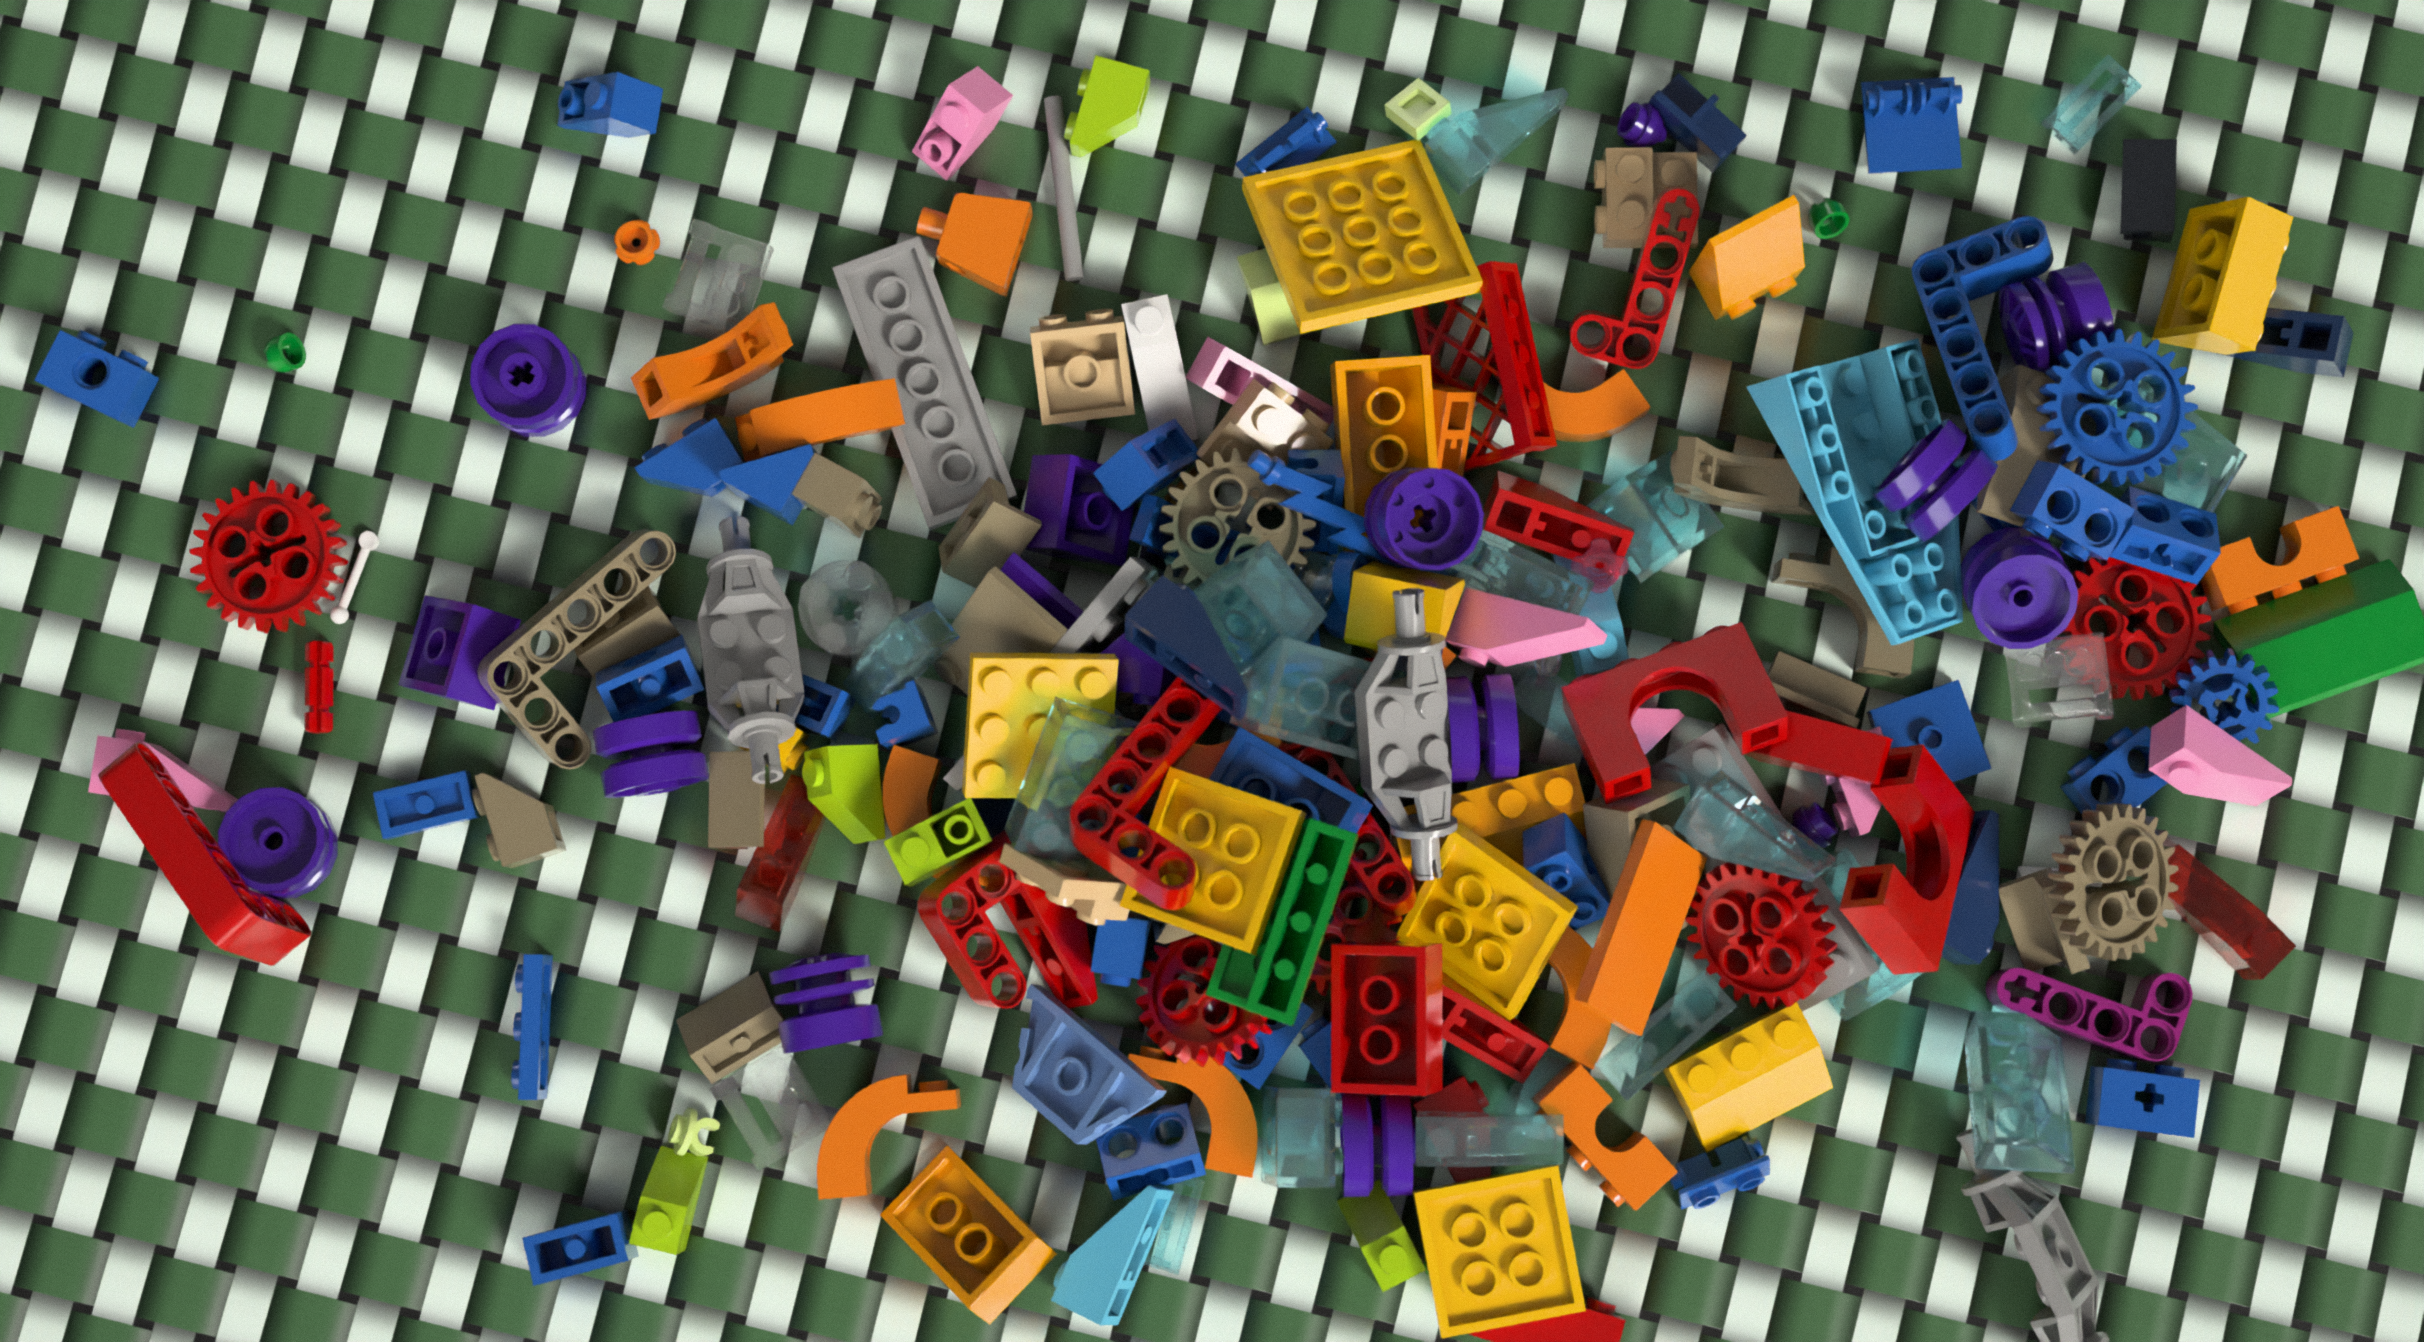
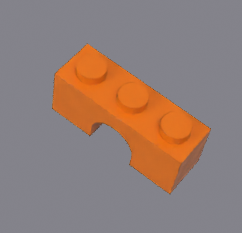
(2313, 547)
(1629, 1170)

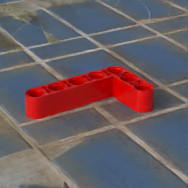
(1144, 775)
(196, 864)
(1386, 864)
(969, 918)

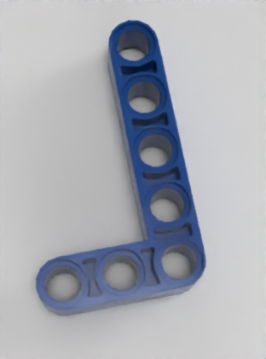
(1950, 296)

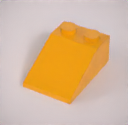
(1751, 260)
(968, 1235)

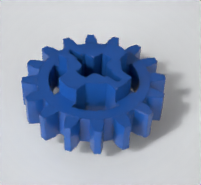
(2232, 682)

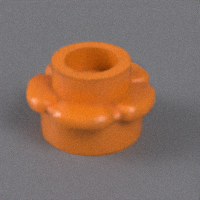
(636, 230)

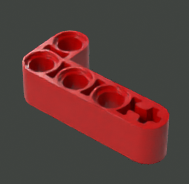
(1645, 276)

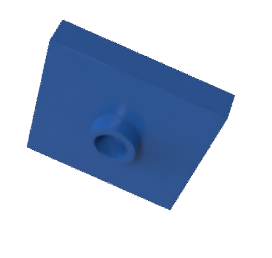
(1940, 723)

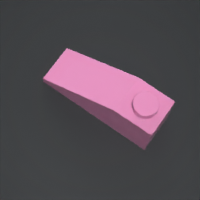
(1229, 374)
(1516, 631)
(2210, 762)
(196, 787)

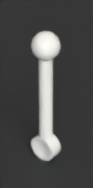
(368, 542)

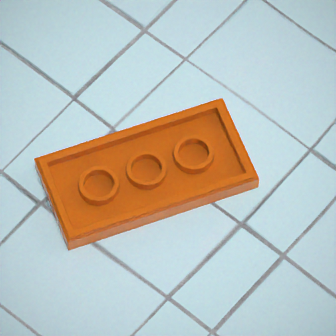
(1641, 928)

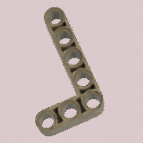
(564, 638)

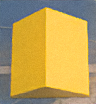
(1372, 604)

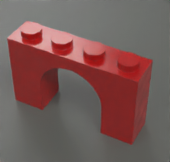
(1714, 665)
(1911, 915)

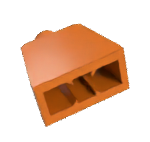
(979, 237)

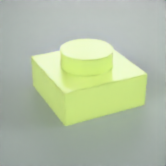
(1417, 109)

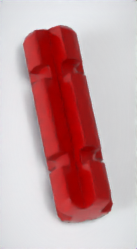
(318, 687)

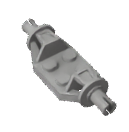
(750, 651)
(1408, 735)
(2046, 1241)

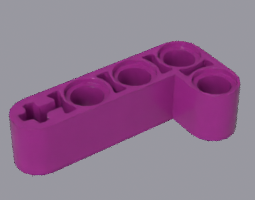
(2084, 1006)

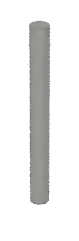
(1063, 188)

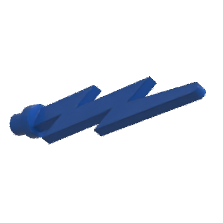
(1305, 502)

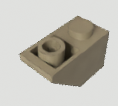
(838, 495)
(520, 823)

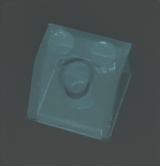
(1662, 520)
(1257, 602)
(1300, 1137)

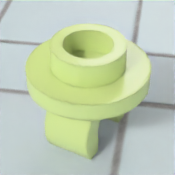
(685, 1131)

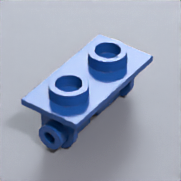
(1293, 144)
(1738, 1170)

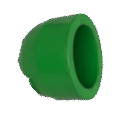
(1819, 222)
(294, 349)

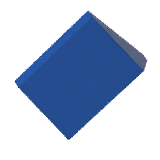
(771, 481)

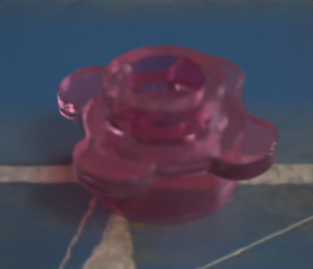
(1604, 577)

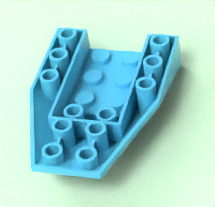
(1842, 437)

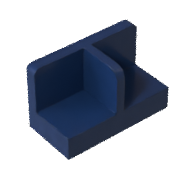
(1697, 122)

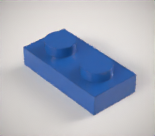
(425, 805)

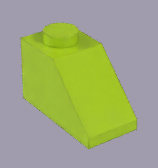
(847, 789)
(668, 1202)
(1381, 1237)

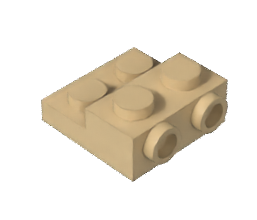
(1630, 187)
(1082, 367)
(1267, 423)
(1071, 884)

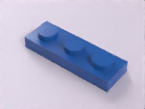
(533, 1027)

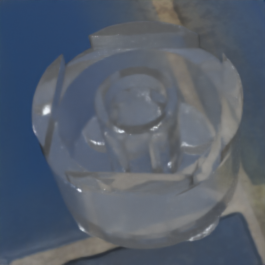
(823, 600)

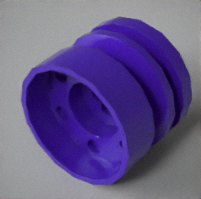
(2050, 317)
(1448, 525)
(826, 1002)

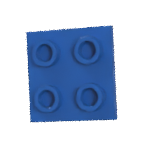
(1911, 125)

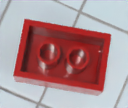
(1386, 1018)

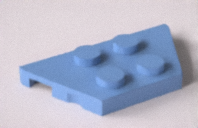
(1076, 1072)

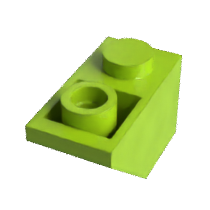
(1110, 104)
(938, 842)

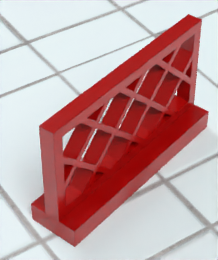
(1515, 358)

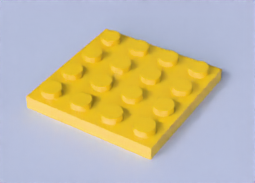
(1361, 235)

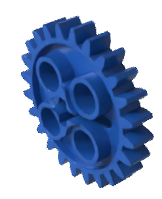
(2125, 367)

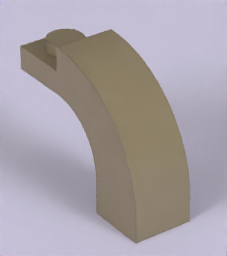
(1736, 479)
(1832, 576)

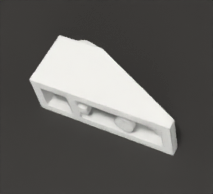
(1158, 363)

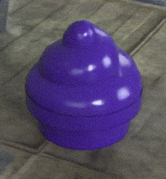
(1641, 126)
(1815, 824)

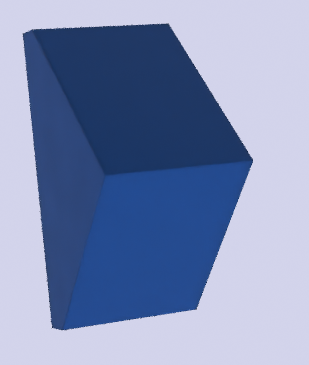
(823, 708)

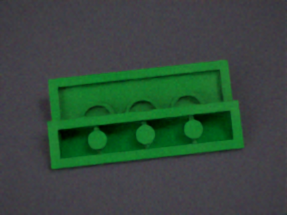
(2330, 635)
(1278, 974)

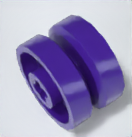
(508, 361)
(1941, 486)
(2018, 588)
(1484, 727)
(650, 748)
(306, 850)
(1374, 1142)

